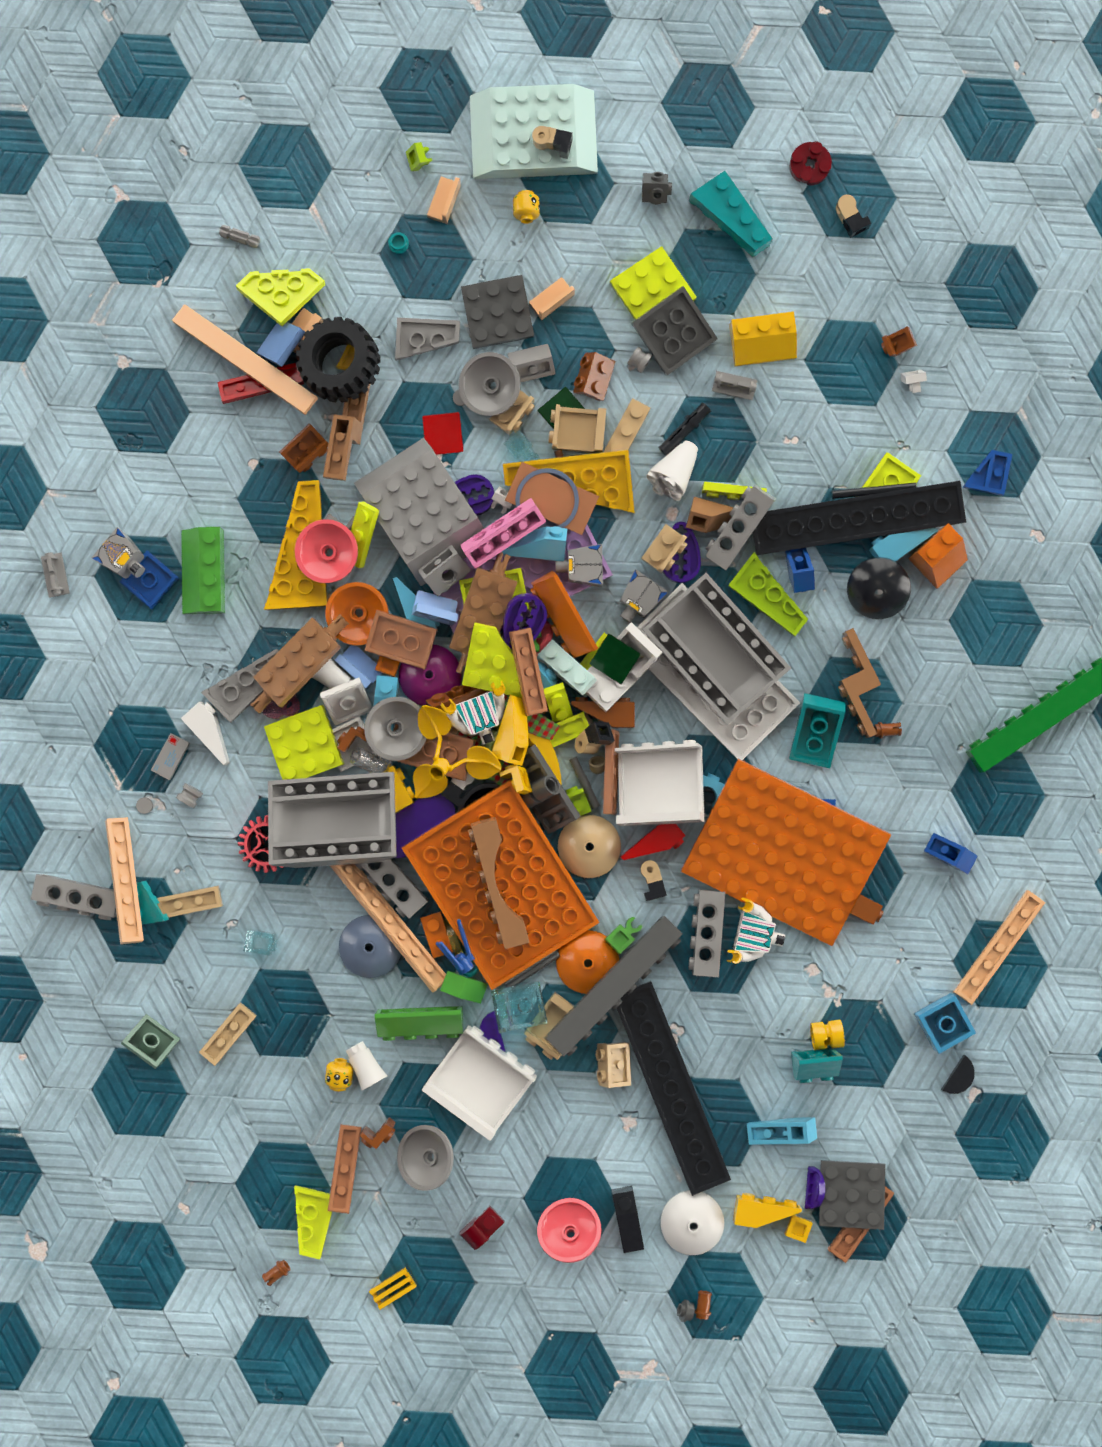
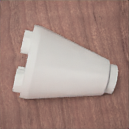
(673, 472)

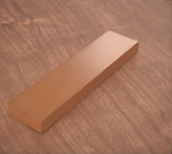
(528, 671)
(611, 776)
(344, 1169)
(849, 1238)

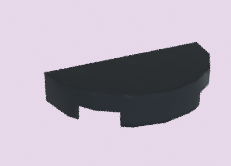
(961, 1077)

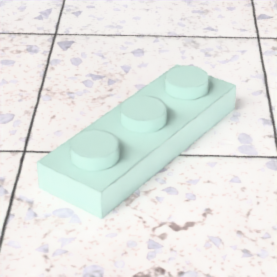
(567, 667)

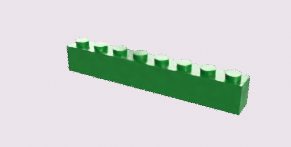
(1037, 718)

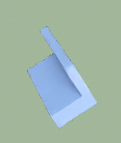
(435, 608)
(358, 665)

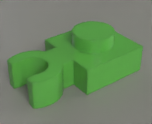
(621, 937)

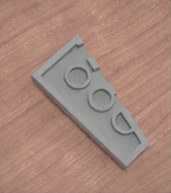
(239, 690)

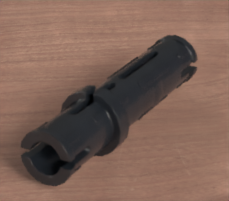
(691, 422)

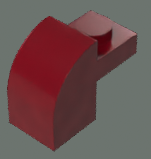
(481, 1228)

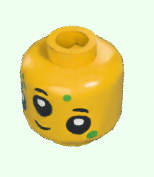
(526, 206)
(339, 1074)

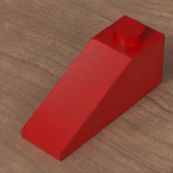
(658, 839)

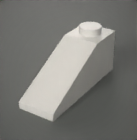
(207, 729)

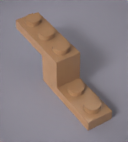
(345, 431)
(858, 683)

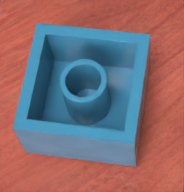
(944, 1023)

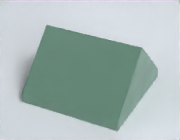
(150, 1041)

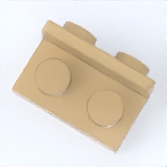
(511, 419)
(664, 548)
(613, 1064)

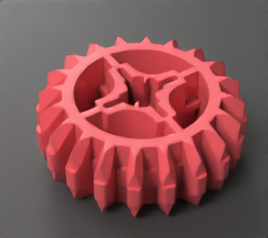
(251, 854)

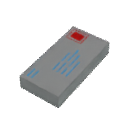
(170, 756)

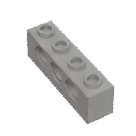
(762, 501)
(43, 895)
(416, 897)
(710, 966)

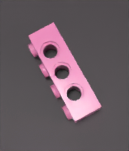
(503, 533)

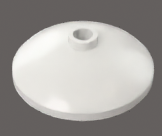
(686, 1209)

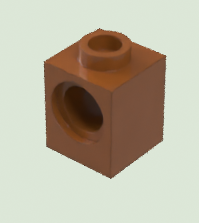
(867, 910)

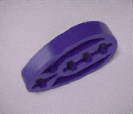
(476, 482)
(692, 558)
(513, 615)

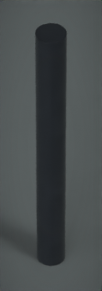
(856, 492)

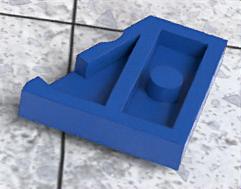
(991, 474)

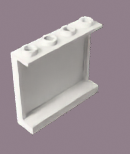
(660, 783)
(479, 1082)

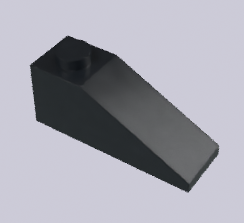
(627, 1219)

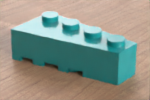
(727, 207)

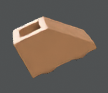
(707, 515)

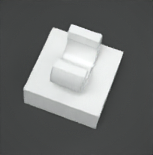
(913, 379)
(499, 498)

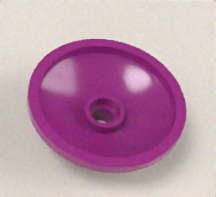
(418, 687)

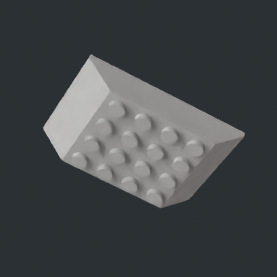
(419, 506)
(716, 649)
(332, 820)

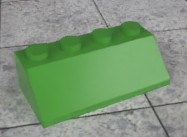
(203, 571)
(419, 1021)

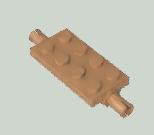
(484, 605)
(297, 662)

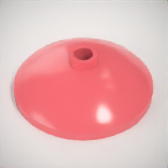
(313, 546)
(565, 1217)

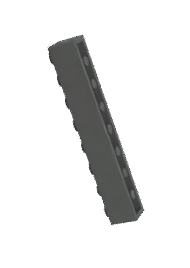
(612, 986)

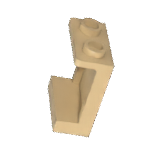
(578, 429)
(555, 1010)

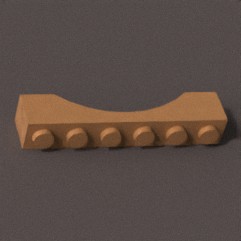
(510, 924)

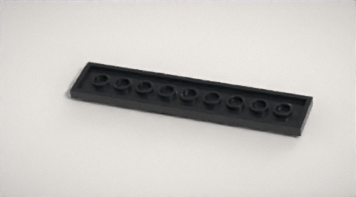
(860, 518)
(672, 1089)

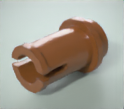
(889, 729)
(275, 1273)
(703, 1305)

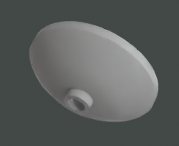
(476, 382)
(394, 744)
(416, 1160)

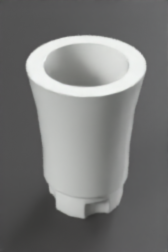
(332, 675)
(365, 1065)

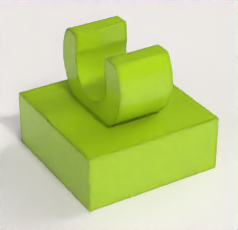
(416, 156)

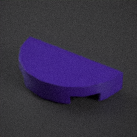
(490, 1029)
(814, 1188)

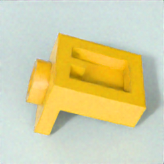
(520, 778)

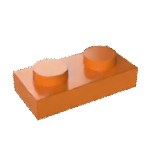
(435, 932)

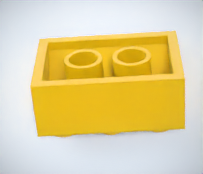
(763, 338)

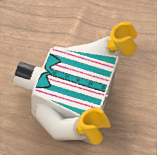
(478, 713)
(754, 934)

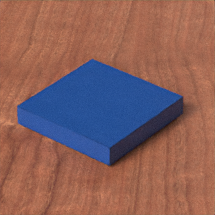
(152, 583)

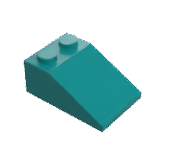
(817, 730)
(816, 1064)

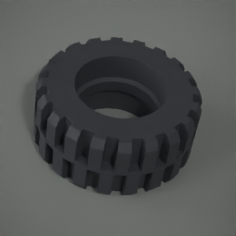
(320, 342)

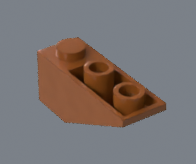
(456, 694)
(619, 715)

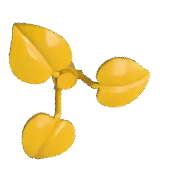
(431, 779)

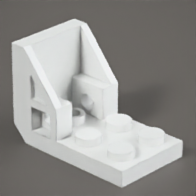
(606, 691)

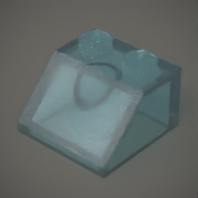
(519, 1007)

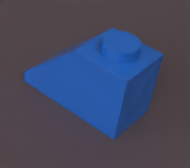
(800, 570)
(951, 853)

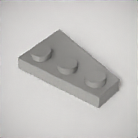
(424, 335)

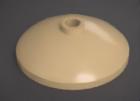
(589, 830)

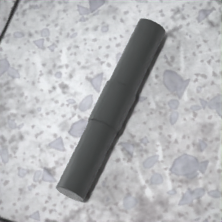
(584, 782)

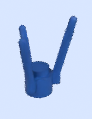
(461, 962)

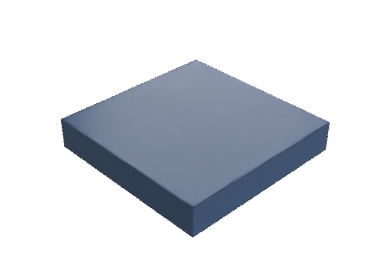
(280, 343)

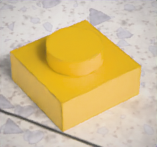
(798, 1228)

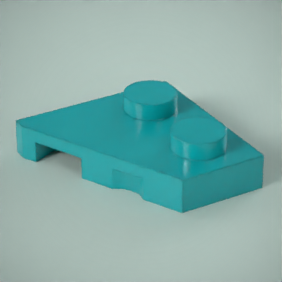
(149, 905)

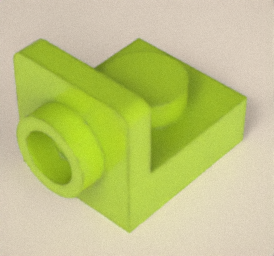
(579, 800)

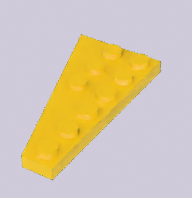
(599, 473)
(289, 584)

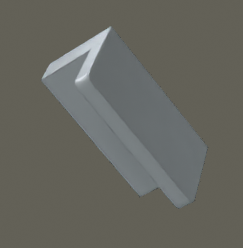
(533, 362)

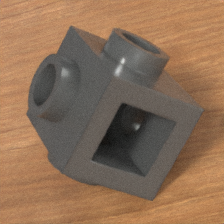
(655, 188)

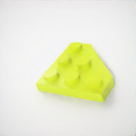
(281, 291)
(490, 662)

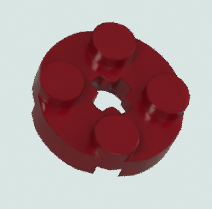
(815, 152)

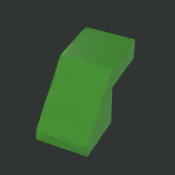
(464, 987)

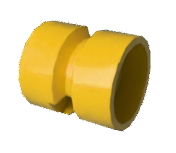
(827, 1035)

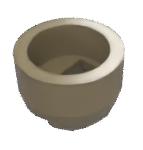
(597, 764)

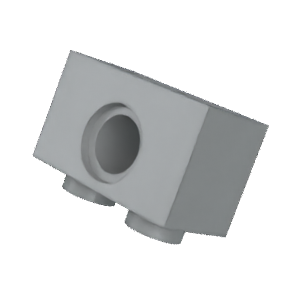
(447, 560)

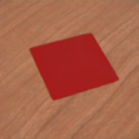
(443, 432)

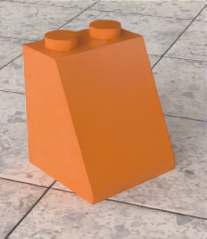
(940, 555)

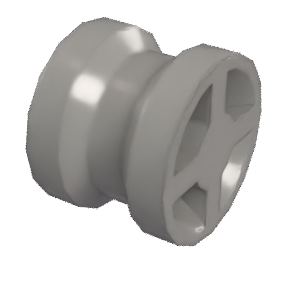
(639, 359)
(189, 795)

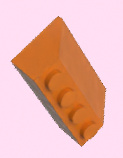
(564, 615)

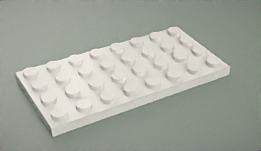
(748, 727)

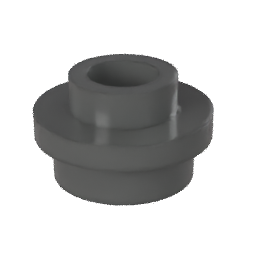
(685, 1311)

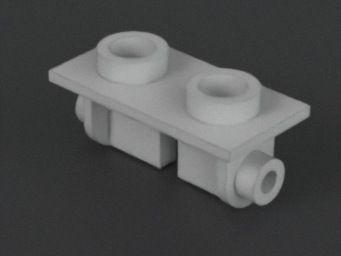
(734, 385)
(55, 574)

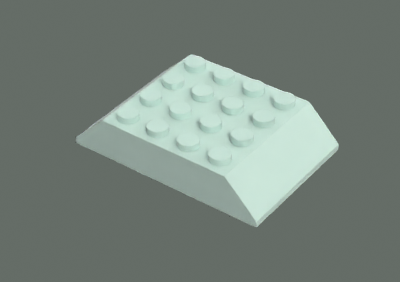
(505, 123)

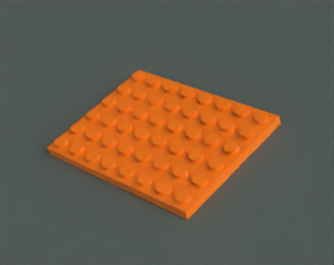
(785, 852)
(525, 873)

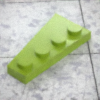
(767, 595)

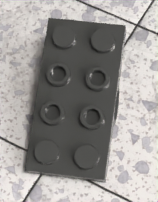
(547, 795)

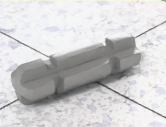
(239, 236)

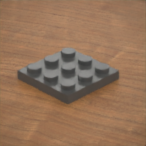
(497, 311)
(674, 330)
(853, 1195)

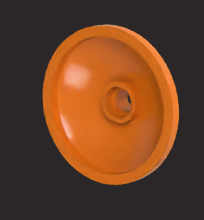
(346, 601)
(574, 953)

